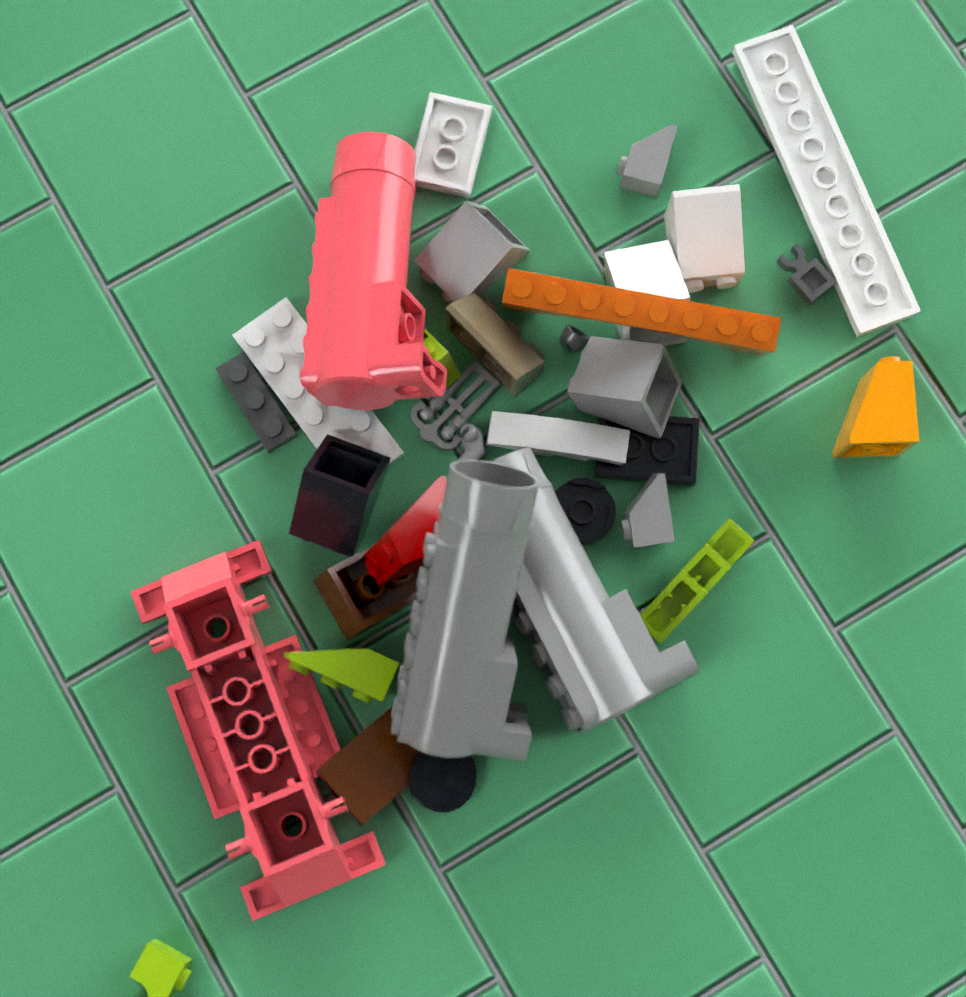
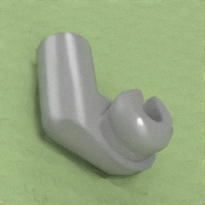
(472, 442)

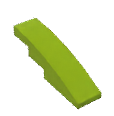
(695, 580)

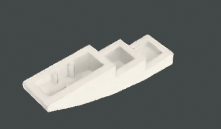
(558, 437)

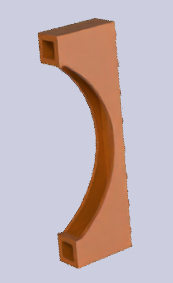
(693, 320)

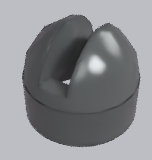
(574, 338)

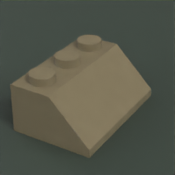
(494, 342)

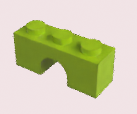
(161, 969)

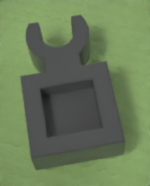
(810, 278)

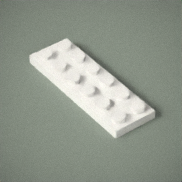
(277, 352)

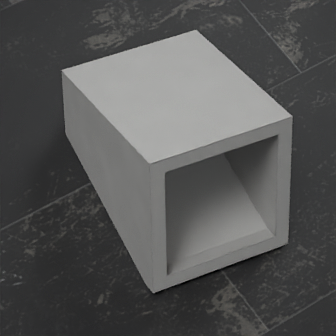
(470, 253)
(626, 383)

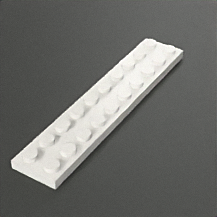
(825, 181)

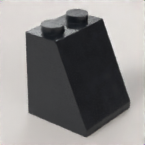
(338, 495)

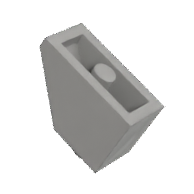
(647, 162)
(649, 515)

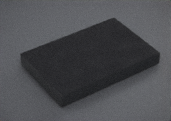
(671, 454)

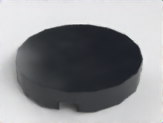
(587, 508)
(441, 782)

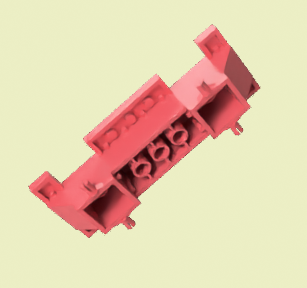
(254, 730)

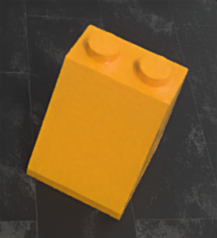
(881, 413)

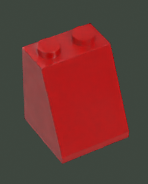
(401, 546)

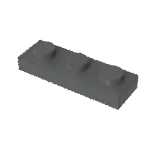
(256, 402)

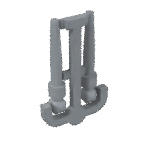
(429, 432)

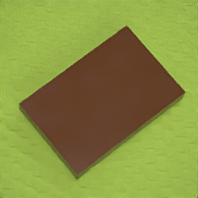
(369, 769)

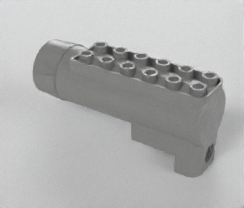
(587, 643)
(458, 647)

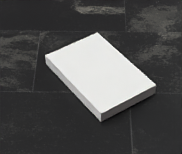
(450, 144)

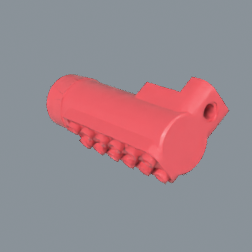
(361, 317)

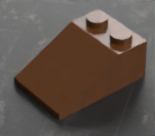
(357, 598)

